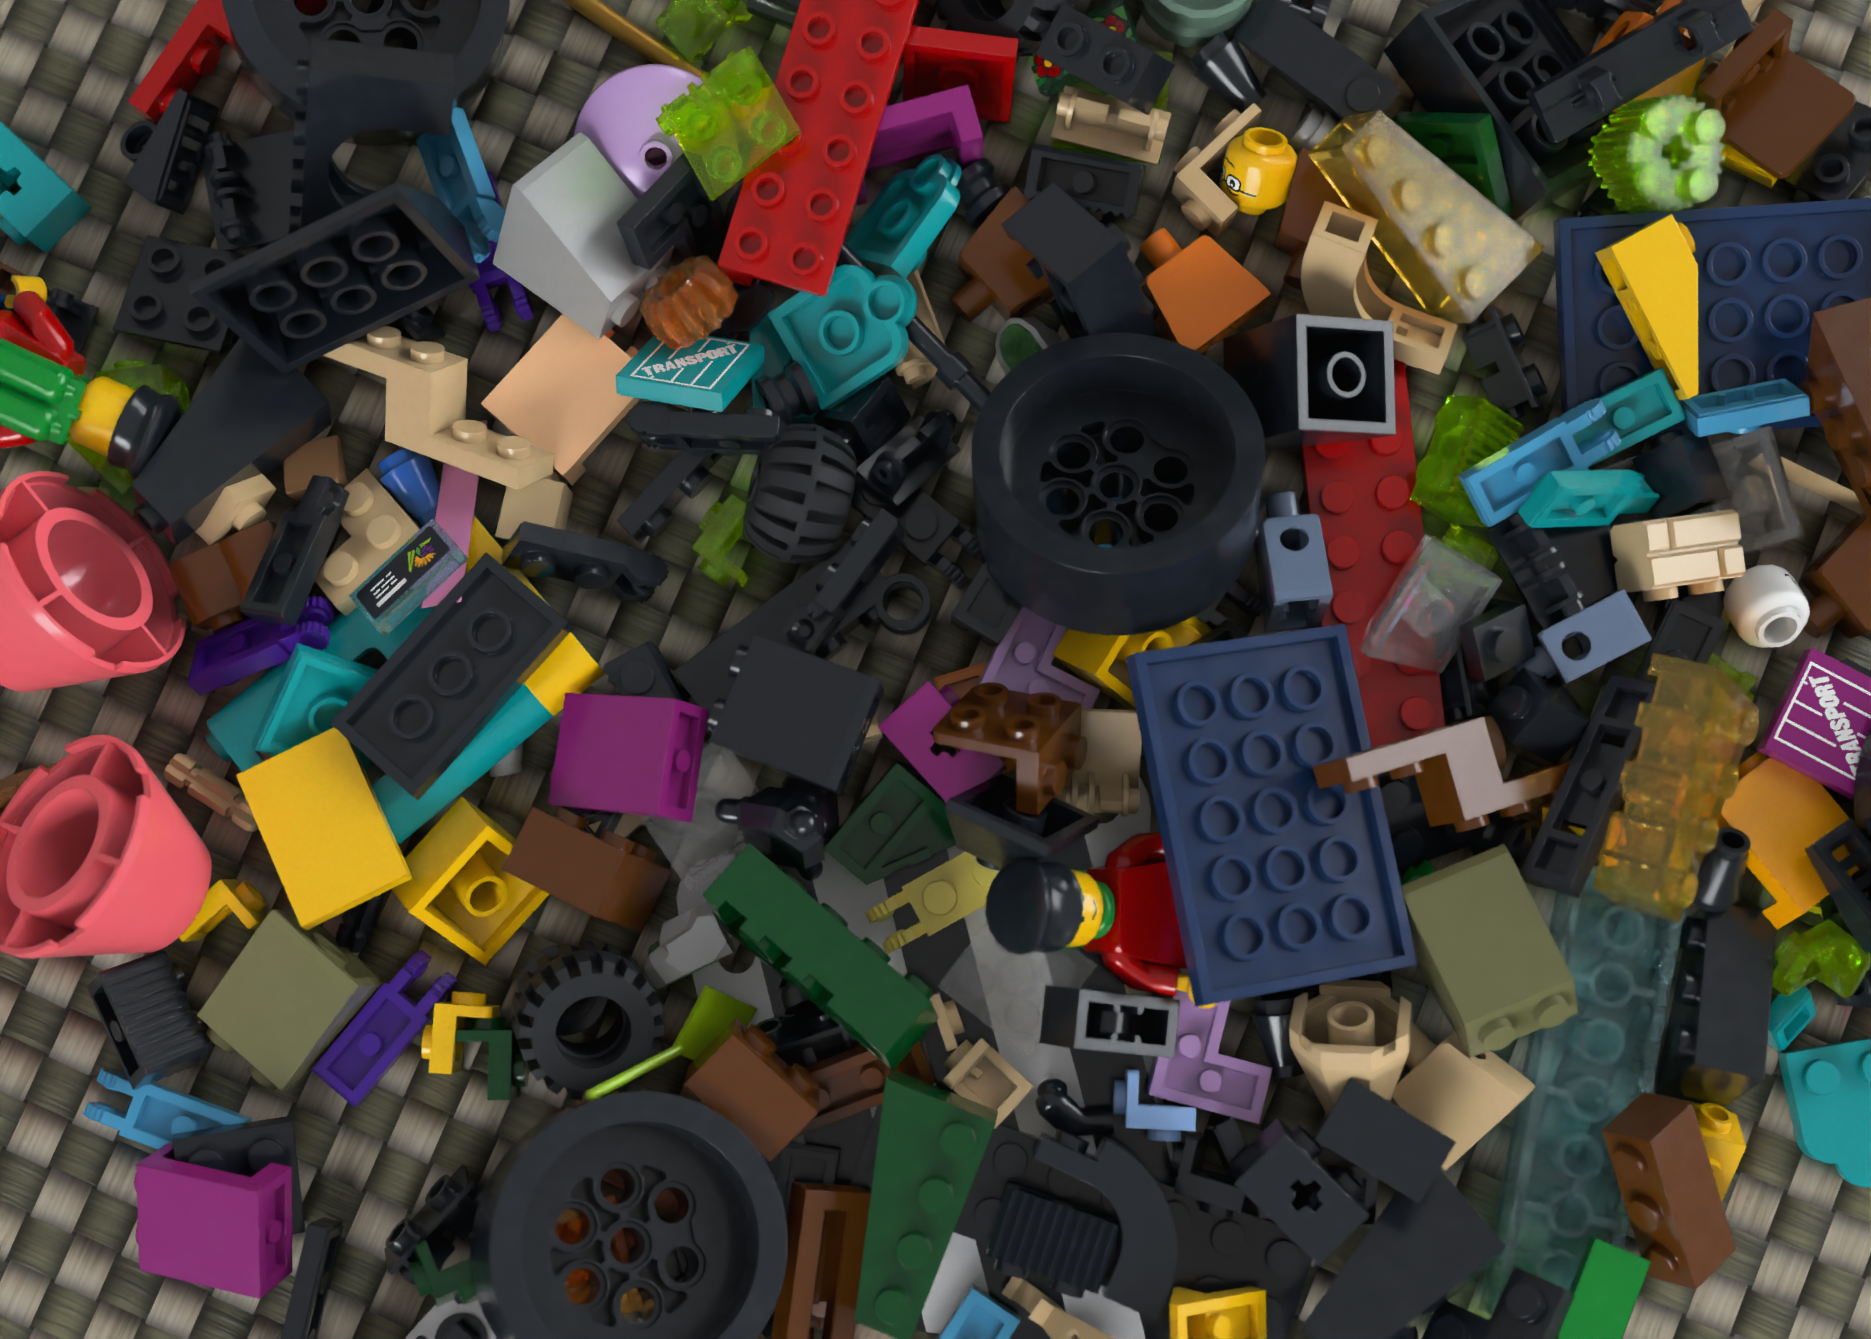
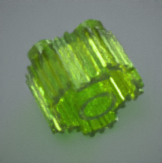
(1659, 154)

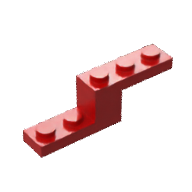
(192, 54)

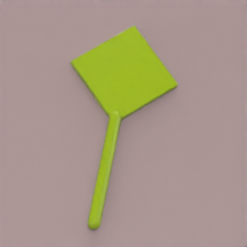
(705, 1022)

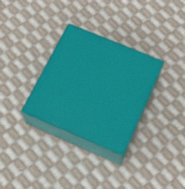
(1789, 1017)

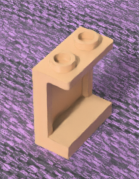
(564, 394)

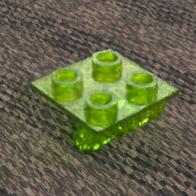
(729, 121)

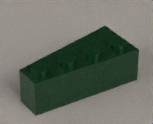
(821, 956)
(920, 1182)

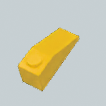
(1659, 293)

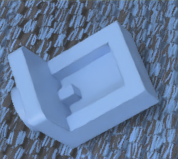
(1162, 1121)

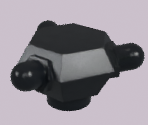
(782, 824)

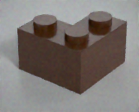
(599, 875)

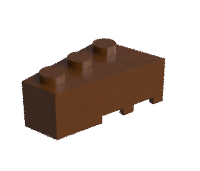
(1841, 383)

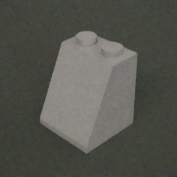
(566, 239)

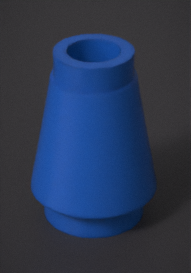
(412, 482)

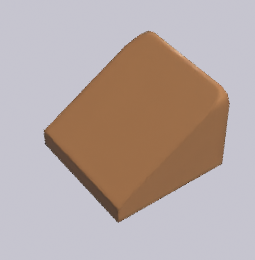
(318, 458)

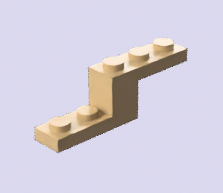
(429, 409)

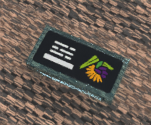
(408, 577)

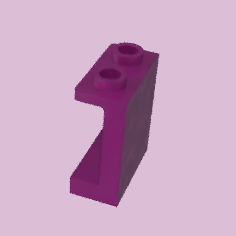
(926, 128)
(628, 755)
(214, 1224)

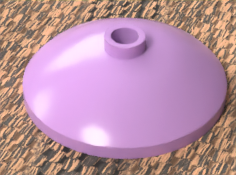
(623, 121)

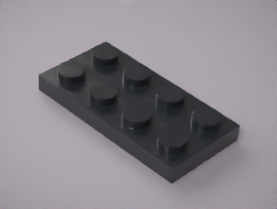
(452, 676)

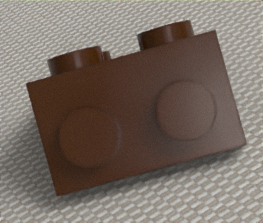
(1772, 98)
(1031, 728)

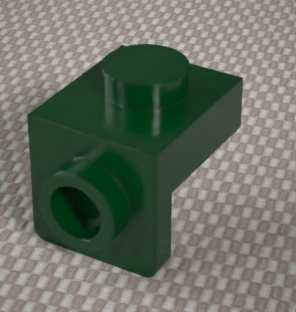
(505, 1062)
(442, 1285)

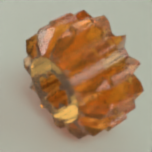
(688, 302)

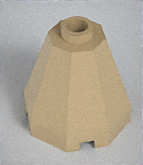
(1351, 1034)

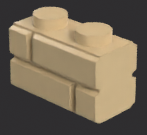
(1678, 552)

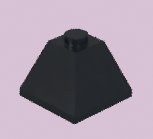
(997, 834)

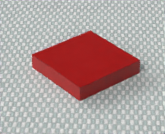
(950, 58)

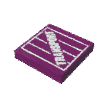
(1821, 722)

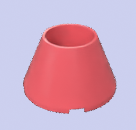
(79, 588)
(97, 858)

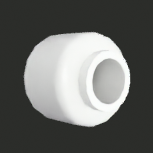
(1766, 606)

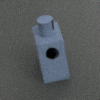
(1291, 566)
(1603, 634)

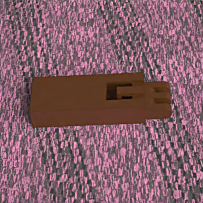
(822, 1260)

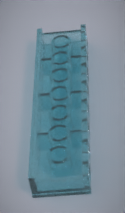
(1585, 1074)

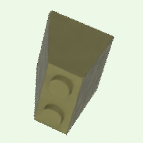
(1488, 952)
(287, 999)

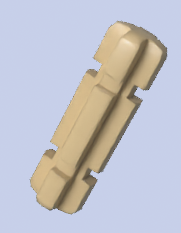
(210, 790)

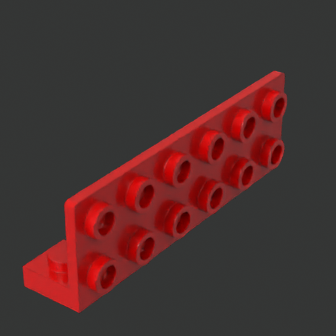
(804, 195)

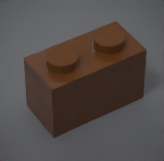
(754, 1087)

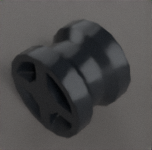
(980, 191)
(788, 393)
(1515, 835)

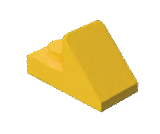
(1218, 1315)

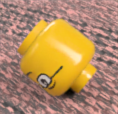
(1258, 170)

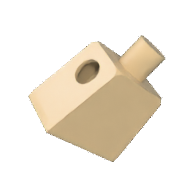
(1458, 1092)

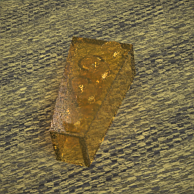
(1431, 223)
(1675, 787)

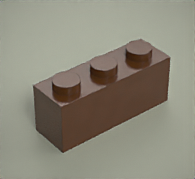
(1669, 1189)

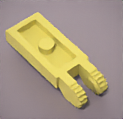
(937, 899)

